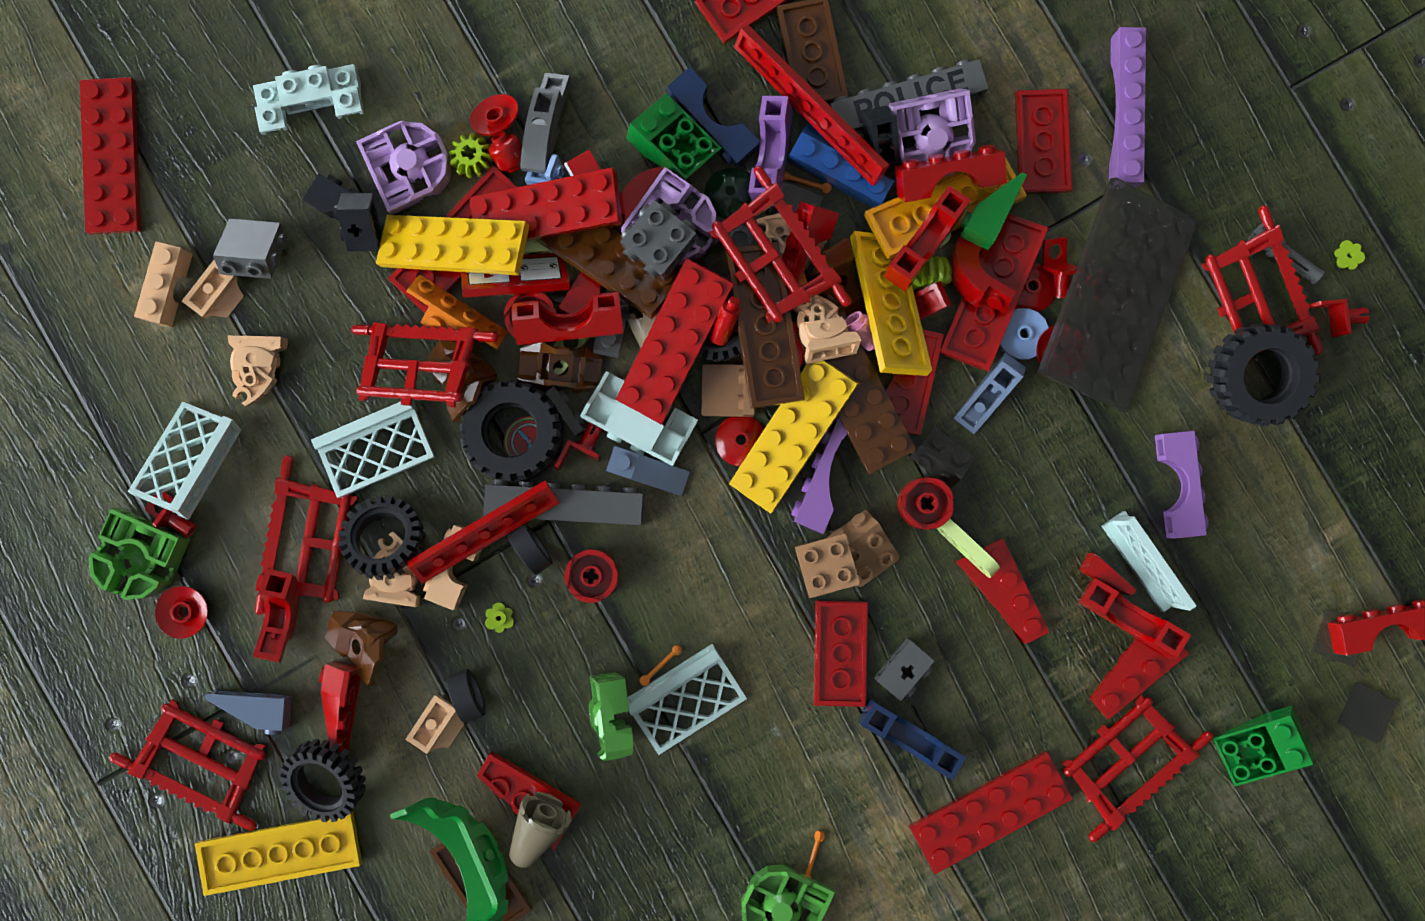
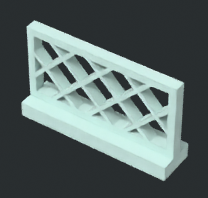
(362, 428)
(200, 473)
(1147, 563)
(669, 684)

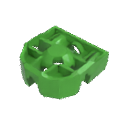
(119, 529)
(610, 698)
(778, 900)

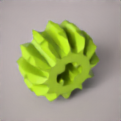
(461, 159)
(934, 271)

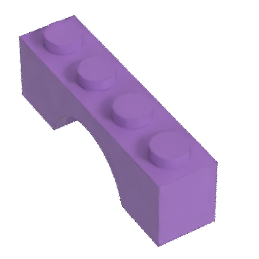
(774, 138)
(1187, 515)

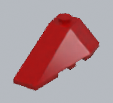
(339, 699)

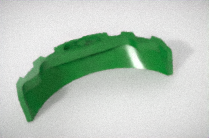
(473, 850)

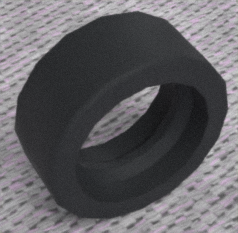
(530, 549)
(466, 696)

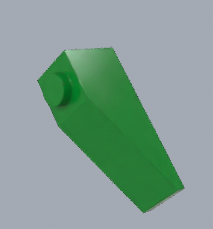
(989, 215)

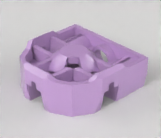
(953, 110)
(380, 150)
(675, 192)

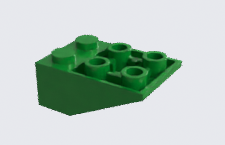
(671, 138)
(1264, 747)

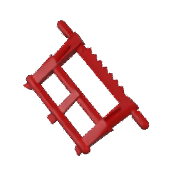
(745, 215)
(1271, 237)
(458, 368)
(316, 495)
(1162, 729)
(158, 738)

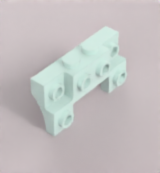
(307, 91)
(627, 424)

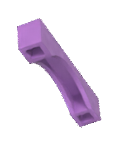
(1129, 69)
(816, 505)

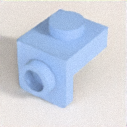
(554, 171)

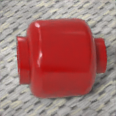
(506, 151)

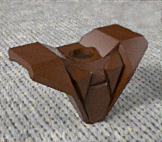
(841, 258)
(538, 362)
(477, 376)
(369, 631)

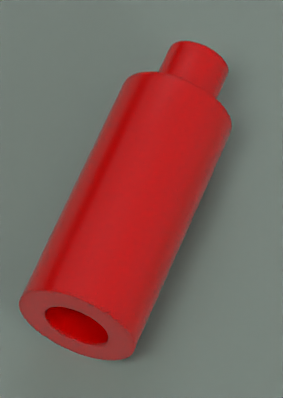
(725, 321)

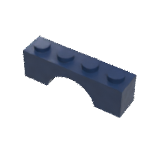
(735, 141)
(912, 739)

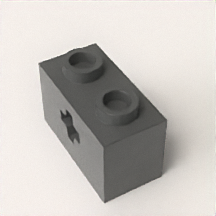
(891, 676)

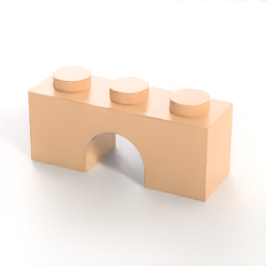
(156, 297)
(444, 587)

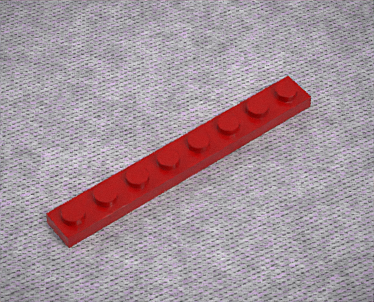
(811, 105)

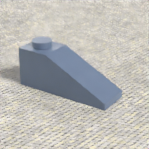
(990, 392)
(647, 471)
(257, 710)

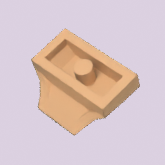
(214, 294)
(436, 726)

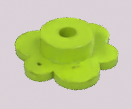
(1354, 253)
(499, 610)

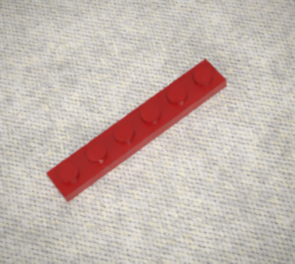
(483, 532)

